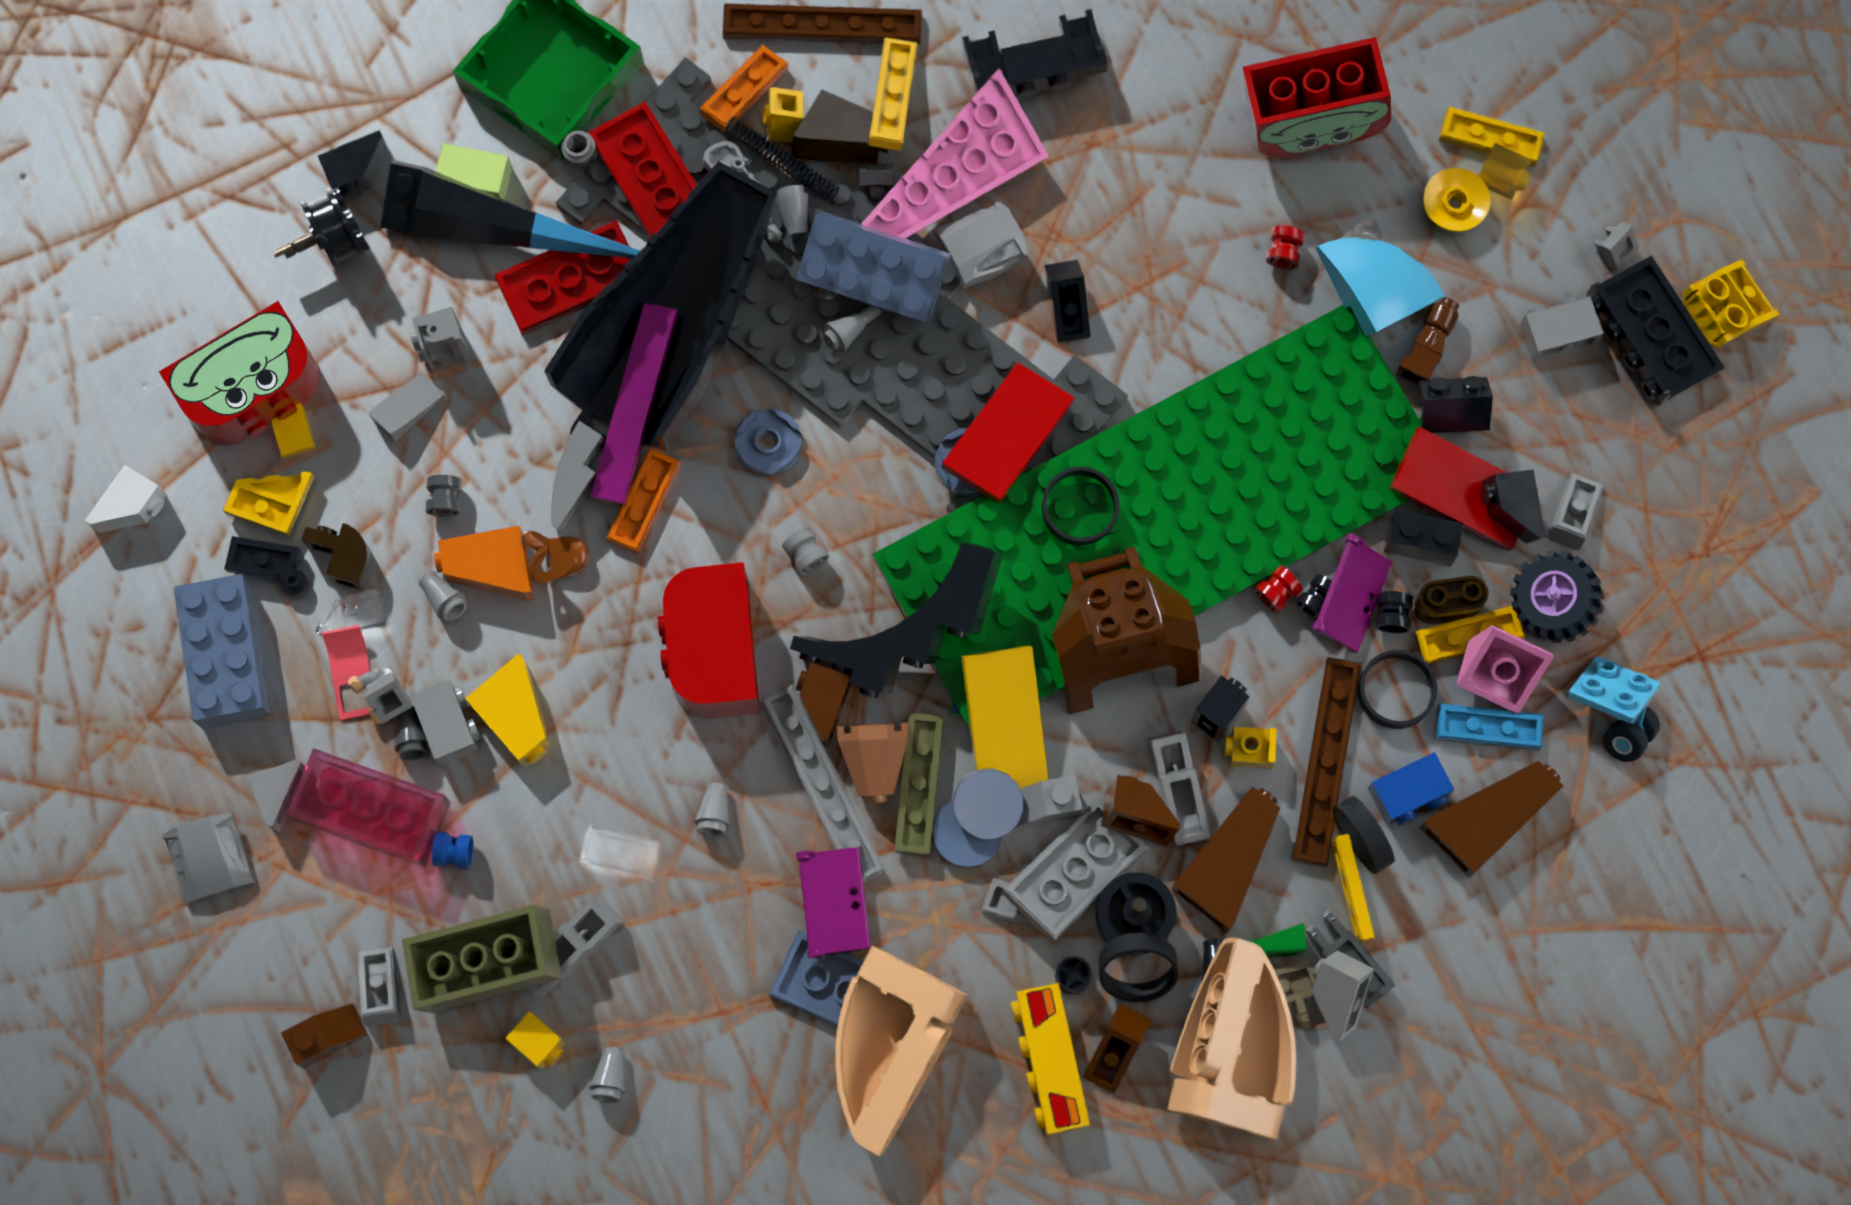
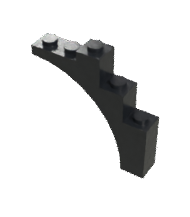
(956, 604)

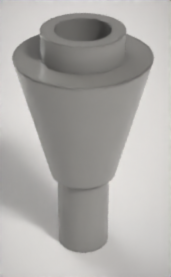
(842, 332)

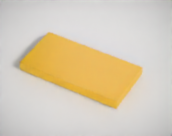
(1005, 713)

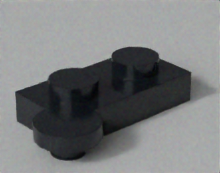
(268, 562)

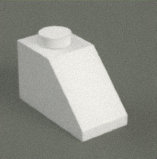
(126, 502)

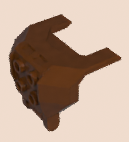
(1122, 628)

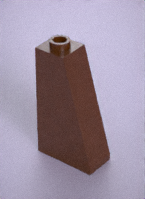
(1486, 820)
(1225, 866)

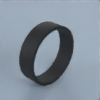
(1085, 471)
(1417, 660)
(1365, 834)
(1138, 943)

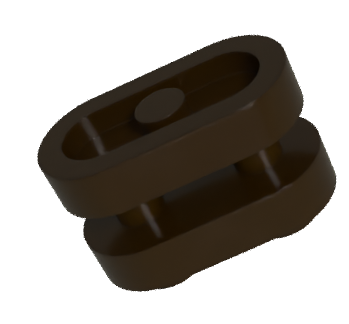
(1450, 599)

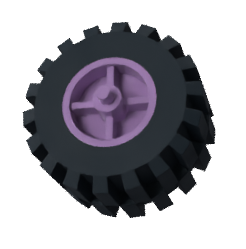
(1557, 596)

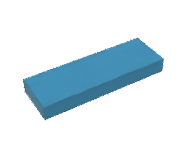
(1489, 727)

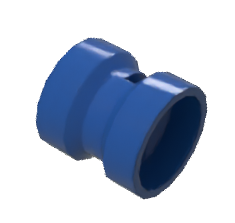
(452, 850)

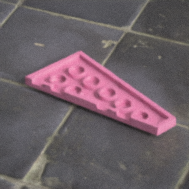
(971, 157)

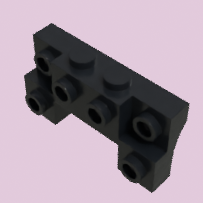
(1042, 63)

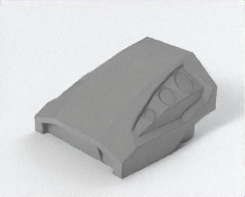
(983, 244)
(208, 857)

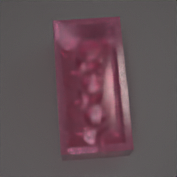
(368, 807)

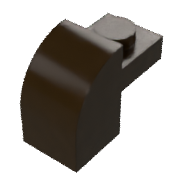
(350, 558)

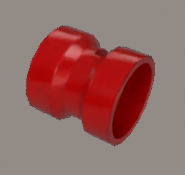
(1285, 247)
(1278, 589)

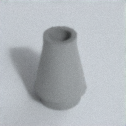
(579, 148)
(794, 209)
(443, 597)
(713, 812)
(609, 1076)

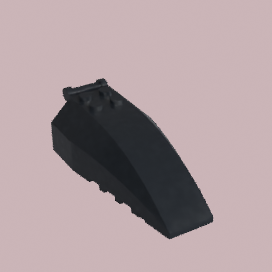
(689, 265)

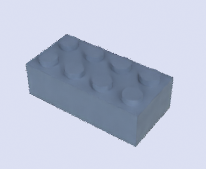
(873, 266)
(222, 651)

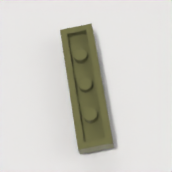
(919, 784)

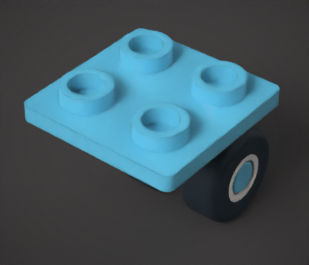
(1624, 696)

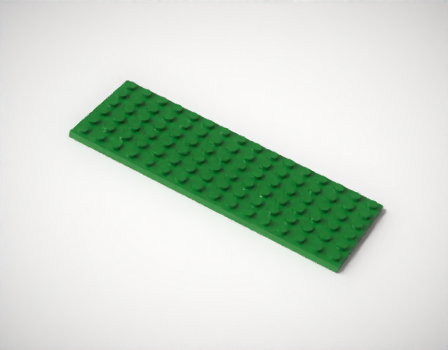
(1208, 489)

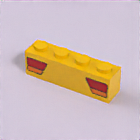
(1051, 1060)

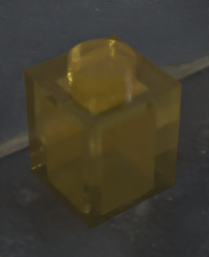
(1505, 171)

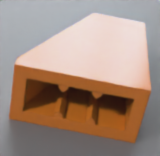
(488, 562)

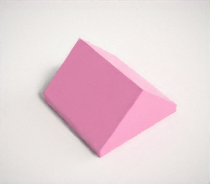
(1502, 668)

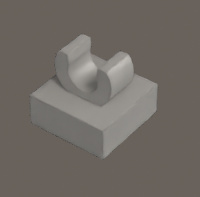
(1618, 245)

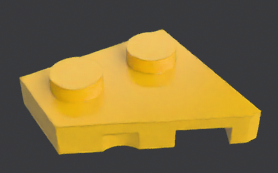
(269, 501)

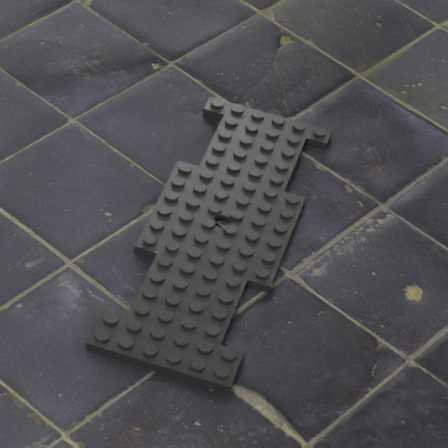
(906, 370)

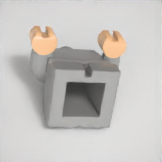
(383, 694)

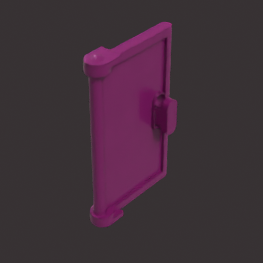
(1357, 575)
(833, 913)

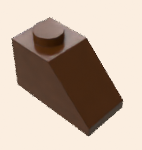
(823, 698)
(1138, 811)
(324, 1035)
(1117, 1048)

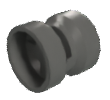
(443, 495)

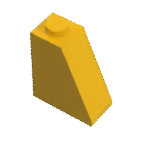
(512, 711)

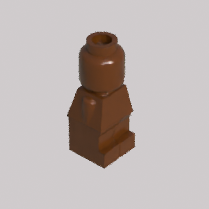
(1430, 343)

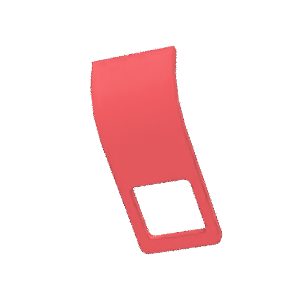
(347, 659)

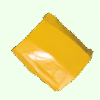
(1727, 304)

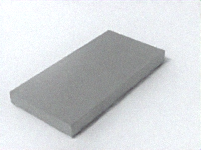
(1072, 872)

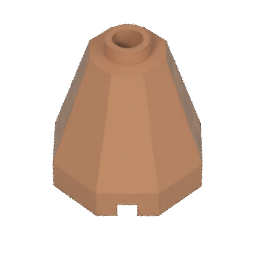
(874, 757)

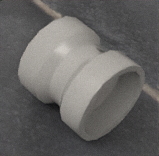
(806, 551)

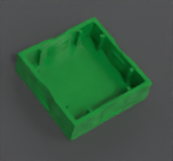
(548, 69)

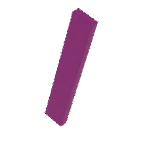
(634, 404)

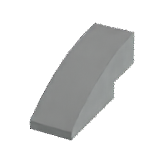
(573, 475)
(1180, 786)
(581, 937)

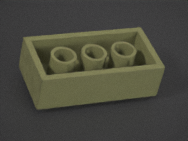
(481, 959)

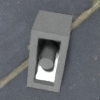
(1050, 801)
(1341, 991)

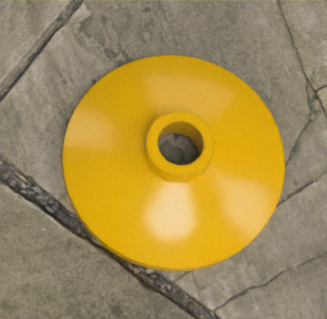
(1460, 186)

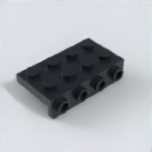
(1654, 331)

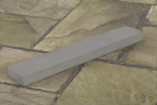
(820, 778)

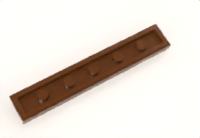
(820, 23)
(1326, 762)

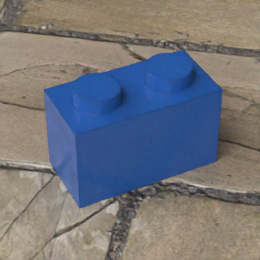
(1411, 789)

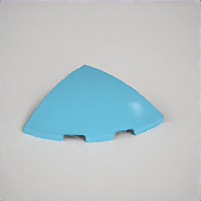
(1377, 281)

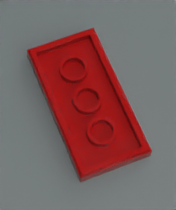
(644, 165)
(558, 282)
(1008, 432)
(1449, 484)

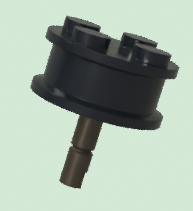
(330, 229)
(1135, 905)

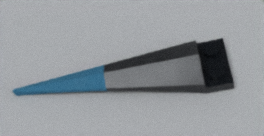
(442, 208)

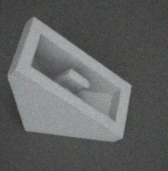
(275, 791)

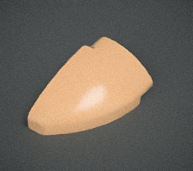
(889, 1043)
(1236, 1046)

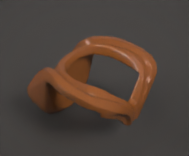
(566, 555)

